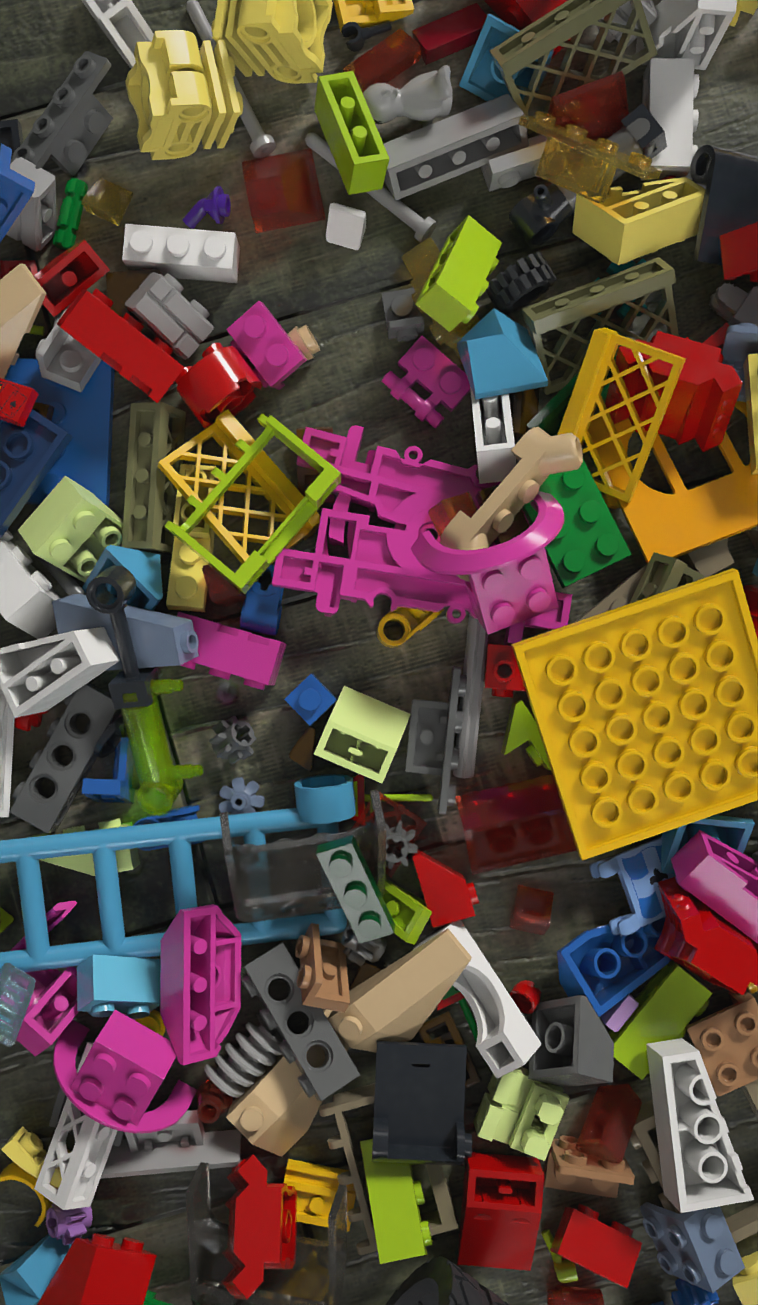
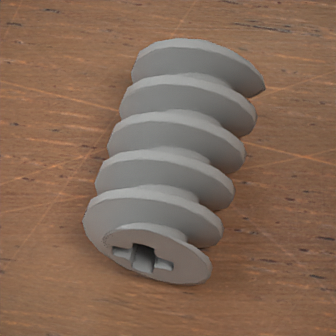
(246, 1060)

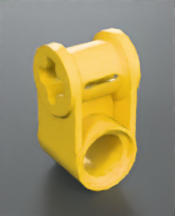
(409, 619)

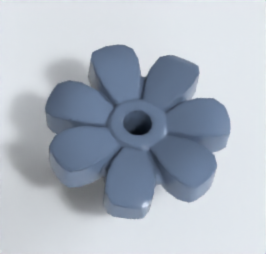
(242, 792)

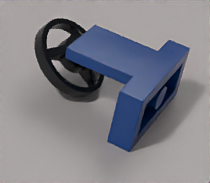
(120, 787)

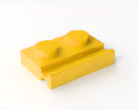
(316, 1191)

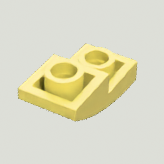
(28, 1153)

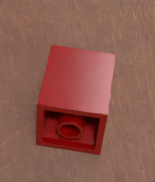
(101, 1273)

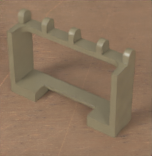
(439, 1220)

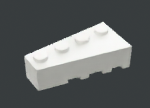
(691, 1134)

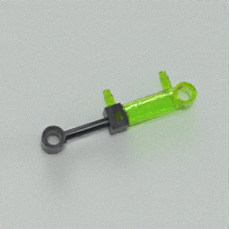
(136, 695)

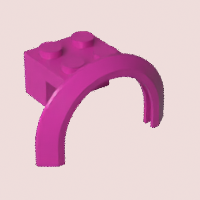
(507, 579)
(53, 997)
(120, 1075)

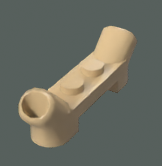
(538, 458)

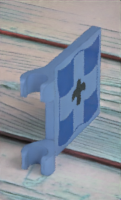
(639, 874)

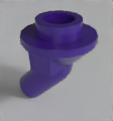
(216, 205)

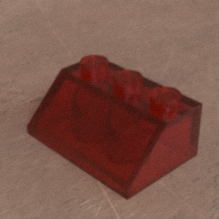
(514, 824)

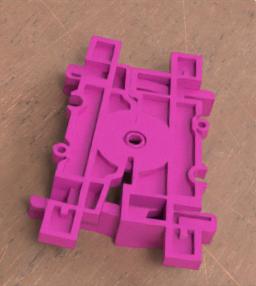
(382, 556)

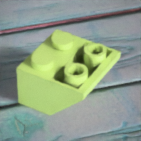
(72, 529)
(362, 734)

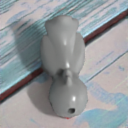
(420, 99)

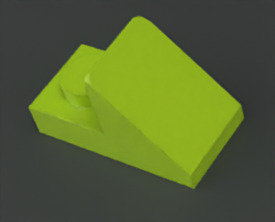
(523, 728)
(406, 911)

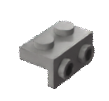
(514, 166)

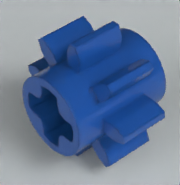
(692, 1295)

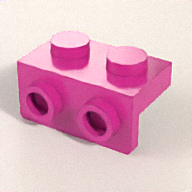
(266, 346)

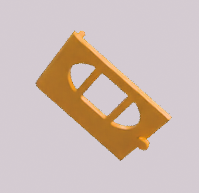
(687, 518)

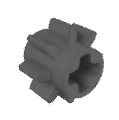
(233, 740)
(399, 834)
(358, 953)

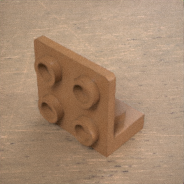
(729, 1043)
(581, 1172)

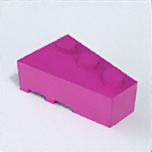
(236, 653)
(721, 880)

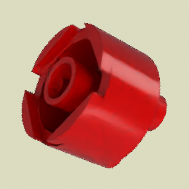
(217, 383)

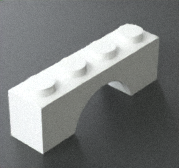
(503, 1031)

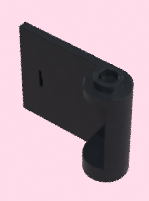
(728, 198)
(420, 1105)

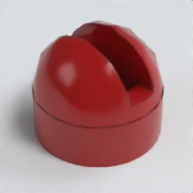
(532, 996)

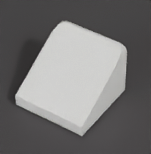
(345, 226)

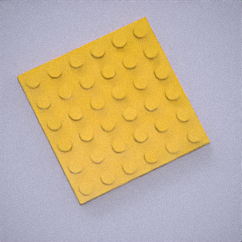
(649, 712)

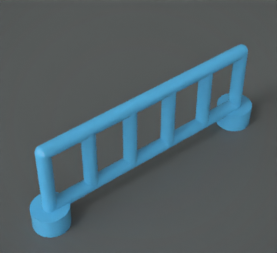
(319, 804)

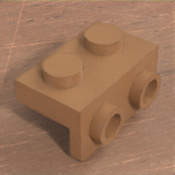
(322, 971)

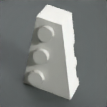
(690, 29)
(24, 591)
(52, 668)

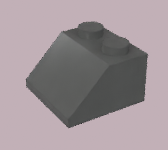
(573, 1044)

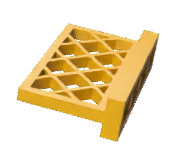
(587, 395)
(262, 472)

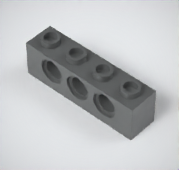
(29, 799)
(338, 1066)

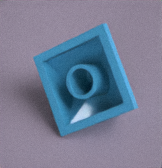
(500, 357)
(143, 566)
(32, 1272)

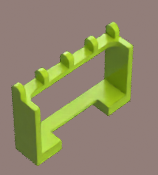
(314, 498)

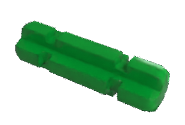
(70, 214)

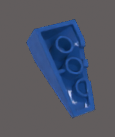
(609, 965)

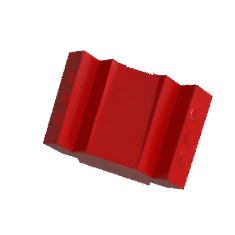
(701, 397)
(705, 941)
(259, 1227)

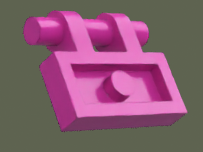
(435, 374)

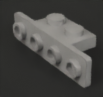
(174, 1150)

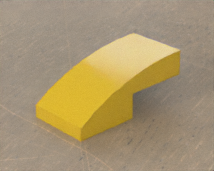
(371, 12)

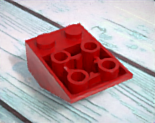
(500, 1211)

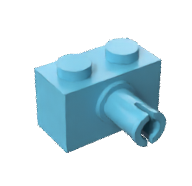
(118, 984)

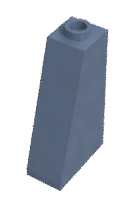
(156, 636)

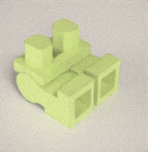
(521, 1112)

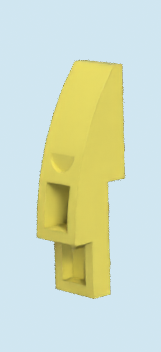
(186, 581)

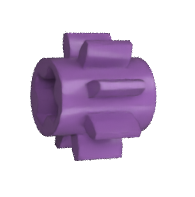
(68, 1223)

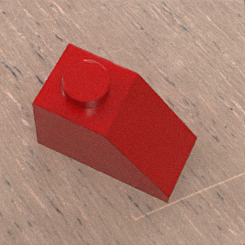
(68, 275)
(444, 890)

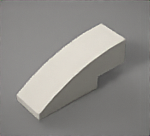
(121, 25)

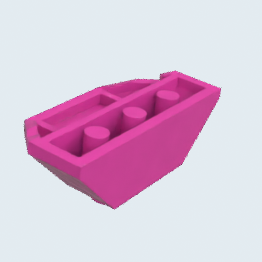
(200, 981)

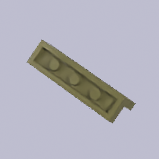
(145, 483)

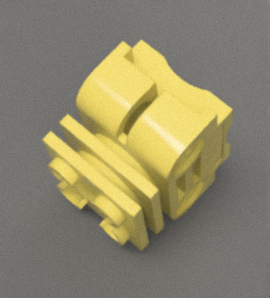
(274, 36)
(182, 94)

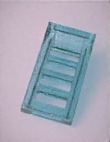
(15, 996)

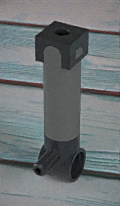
(542, 212)

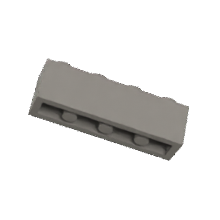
(454, 146)

